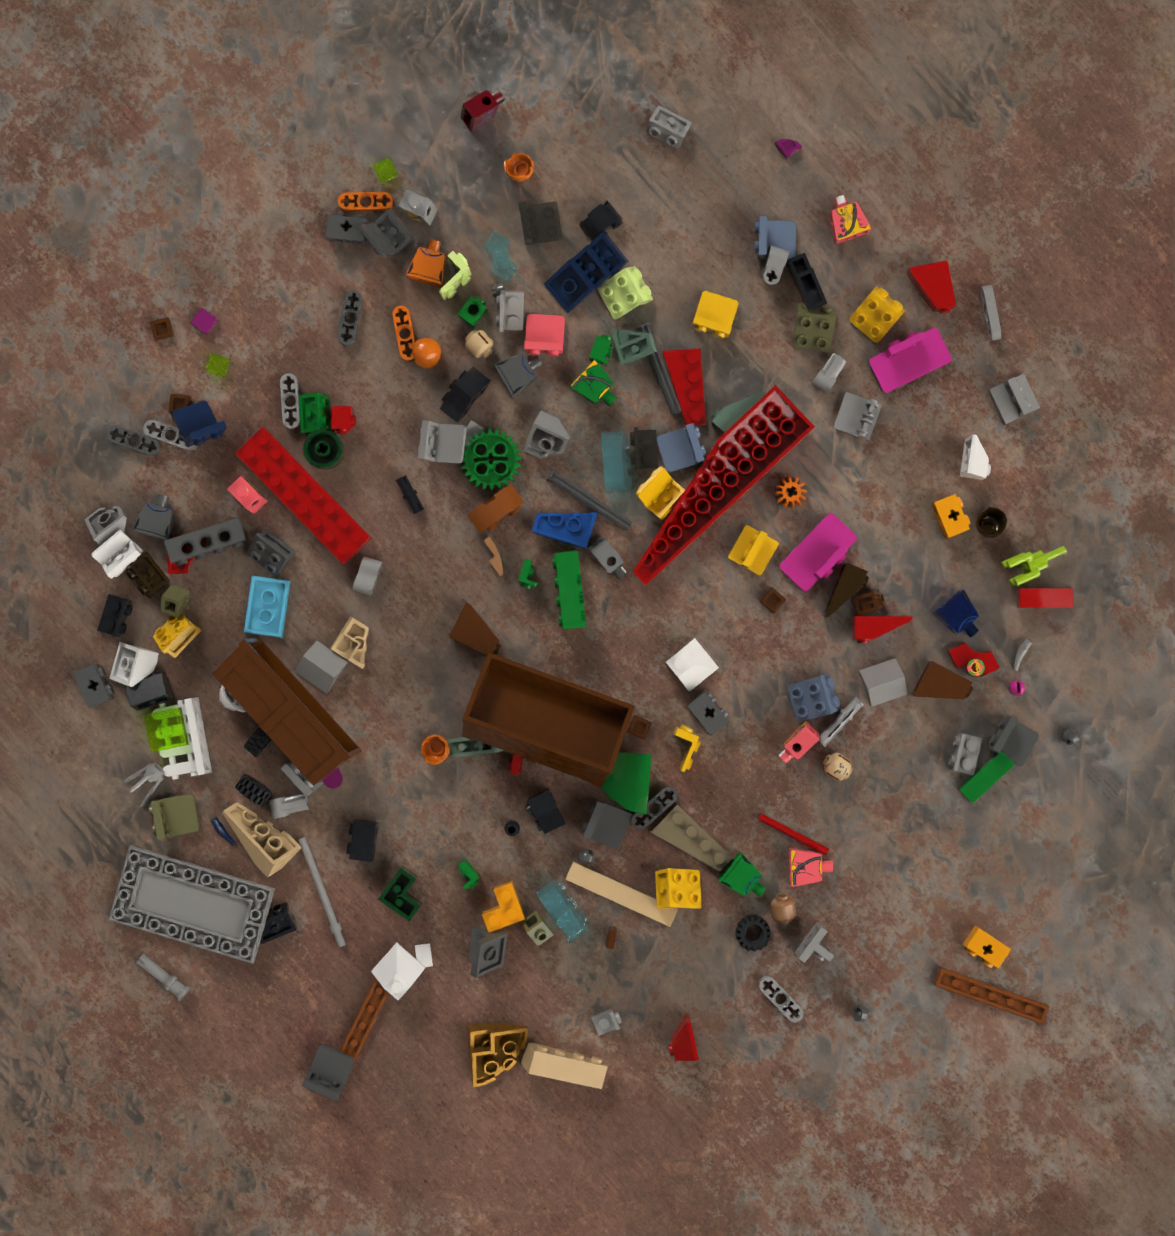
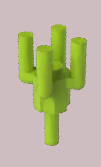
(1031, 564)

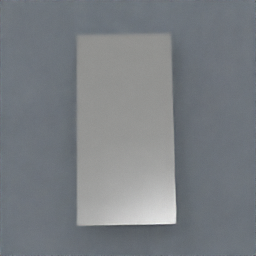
(191, 904)

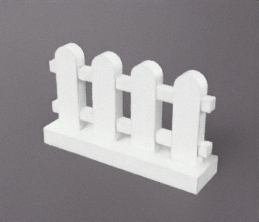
(198, 745)

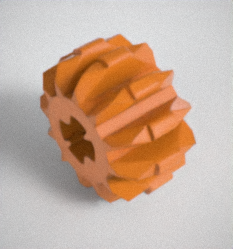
(788, 485)

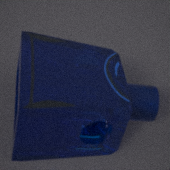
(958, 614)

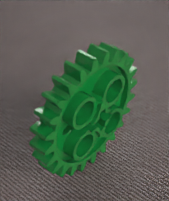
(491, 477)

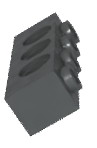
(175, 545)

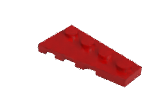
(687, 379)

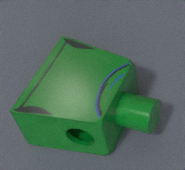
(742, 876)

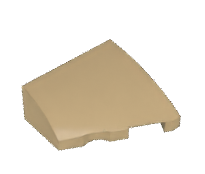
(352, 642)

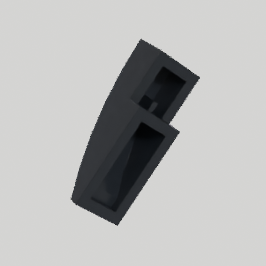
(806, 281)

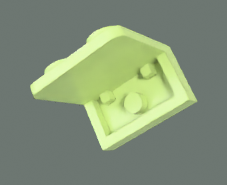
(460, 278)
(625, 292)

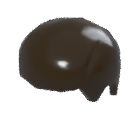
(991, 522)

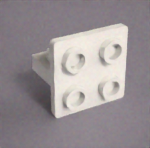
(117, 554)

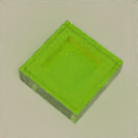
(385, 170)
(217, 365)

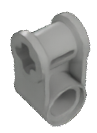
(775, 260)

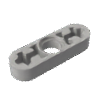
(990, 312)
(294, 387)
(155, 435)
(786, 1012)

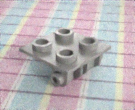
(857, 416)

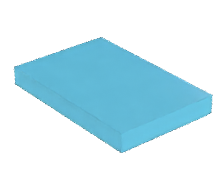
(267, 606)

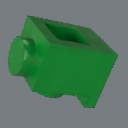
(601, 349)

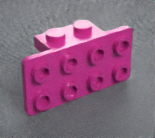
(909, 359)
(818, 552)

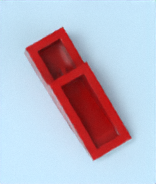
(1044, 598)

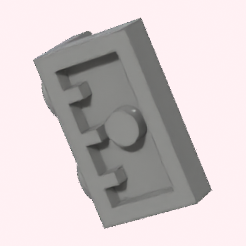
(668, 127)
(511, 310)
(965, 753)
(299, 779)

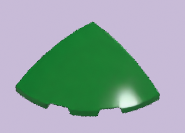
(630, 781)

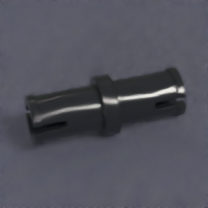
(409, 494)
(509, 832)

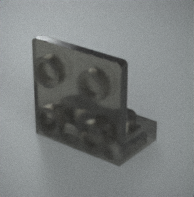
(540, 222)
(645, 449)

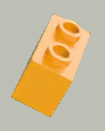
(955, 525)
(997, 950)

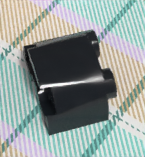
(600, 220)

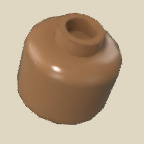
(783, 909)

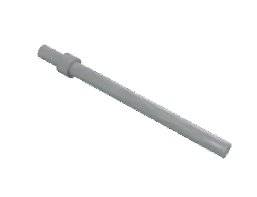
(335, 926)

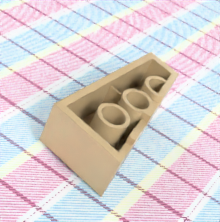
(563, 1065)

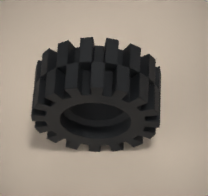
(257, 742)
(253, 790)
(756, 944)

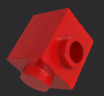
(343, 419)

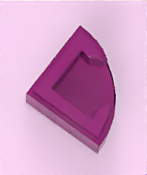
(788, 147)

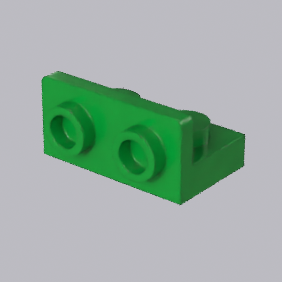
(314, 412)

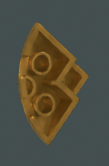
(493, 1049)

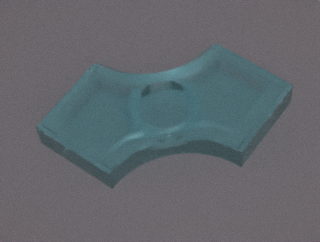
(503, 265)

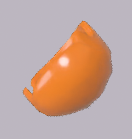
(519, 167)
(426, 352)
(435, 749)

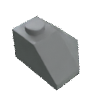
(546, 436)
(105, 523)

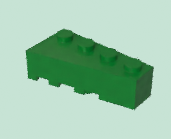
(570, 590)

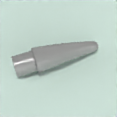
(1021, 652)

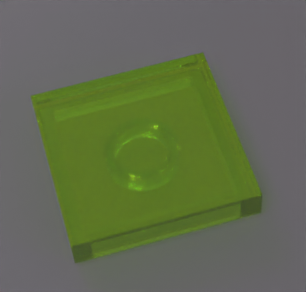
(166, 729)

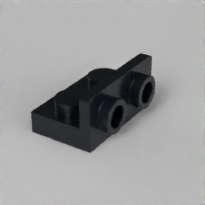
(115, 615)
(278, 923)

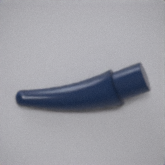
(222, 831)

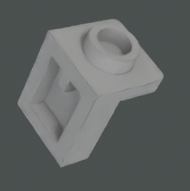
(606, 1021)

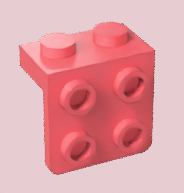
(544, 335)

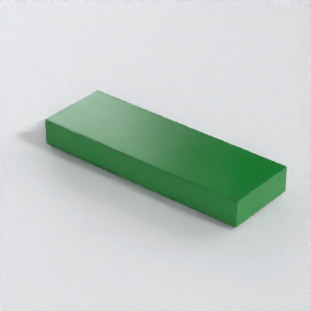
(987, 776)

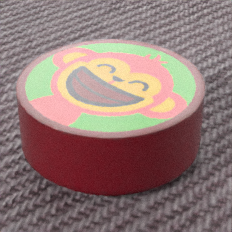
(975, 667)

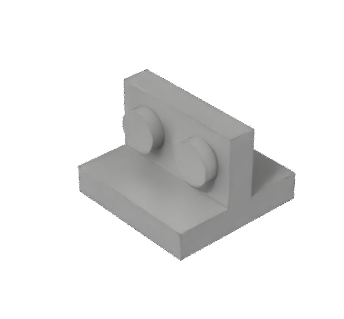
(1014, 399)
(812, 944)

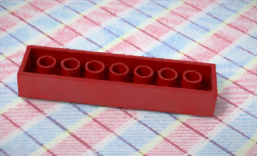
(303, 495)

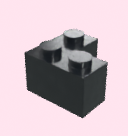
(464, 393)
(546, 811)

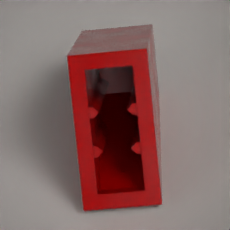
(934, 285)

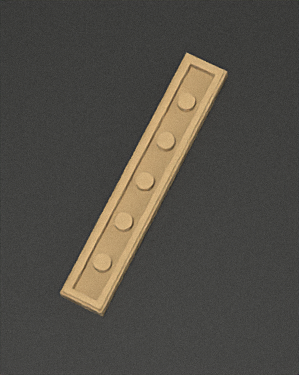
(619, 893)

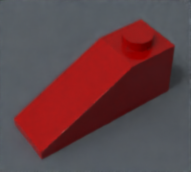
(875, 626)

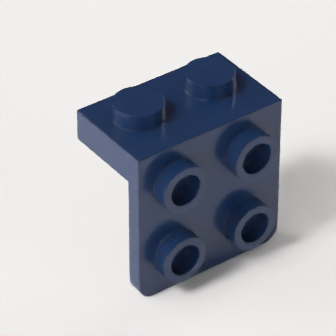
(198, 424)

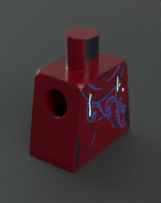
(480, 109)

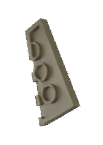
(690, 837)

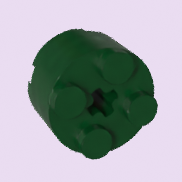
(314, 444)

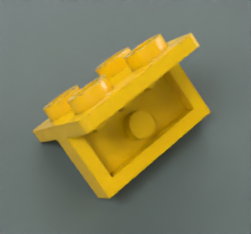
(753, 550)
(175, 635)

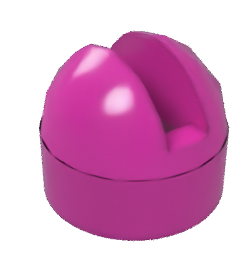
(1013, 687)

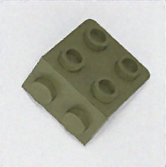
(814, 328)
(174, 816)

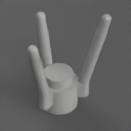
(153, 773)

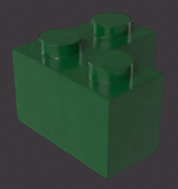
(396, 894)

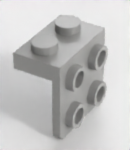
(441, 442)

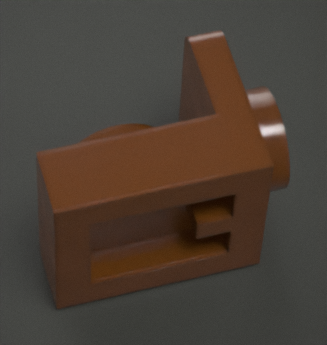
(869, 602)

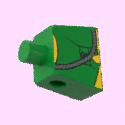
(594, 385)

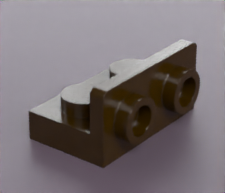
(147, 575)

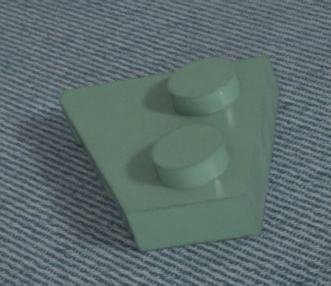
(633, 345)

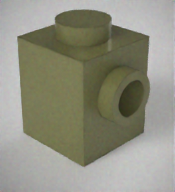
(175, 601)
(537, 928)

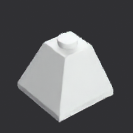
(974, 460)
(133, 664)
(691, 664)
(397, 971)

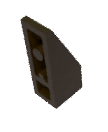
(848, 584)

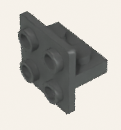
(270, 552)

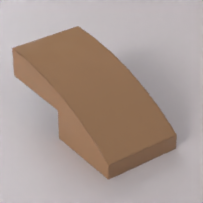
(496, 561)

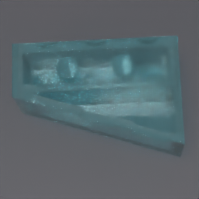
(615, 461)

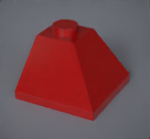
(683, 1042)

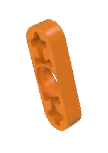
(379, 196)
(407, 318)

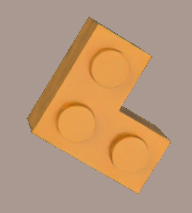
(509, 908)

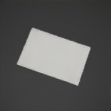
(471, 429)
(423, 954)

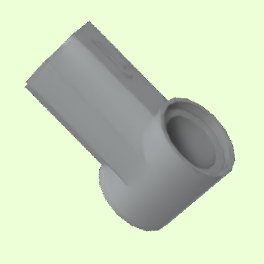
(827, 376)
(284, 806)

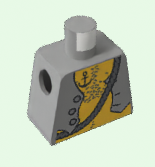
(416, 207)

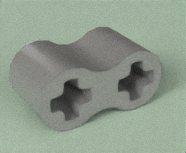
(367, 575)

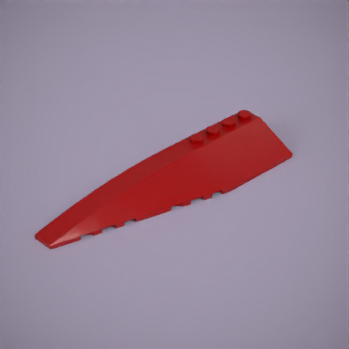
(729, 472)

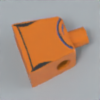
(428, 265)

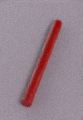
(793, 834)

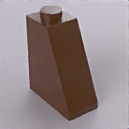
(474, 632)
(941, 683)

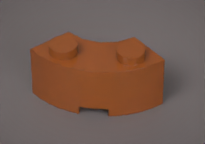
(495, 509)

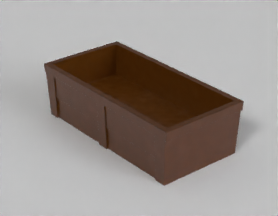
(285, 710)
(546, 719)

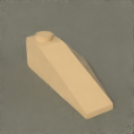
(264, 843)

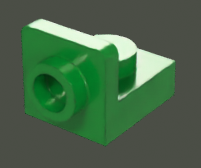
(527, 570)
(468, 870)

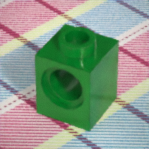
(472, 320)

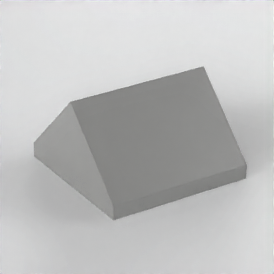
(321, 666)
(883, 682)

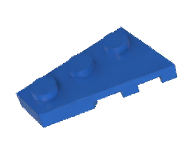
(566, 528)

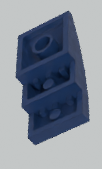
(586, 272)

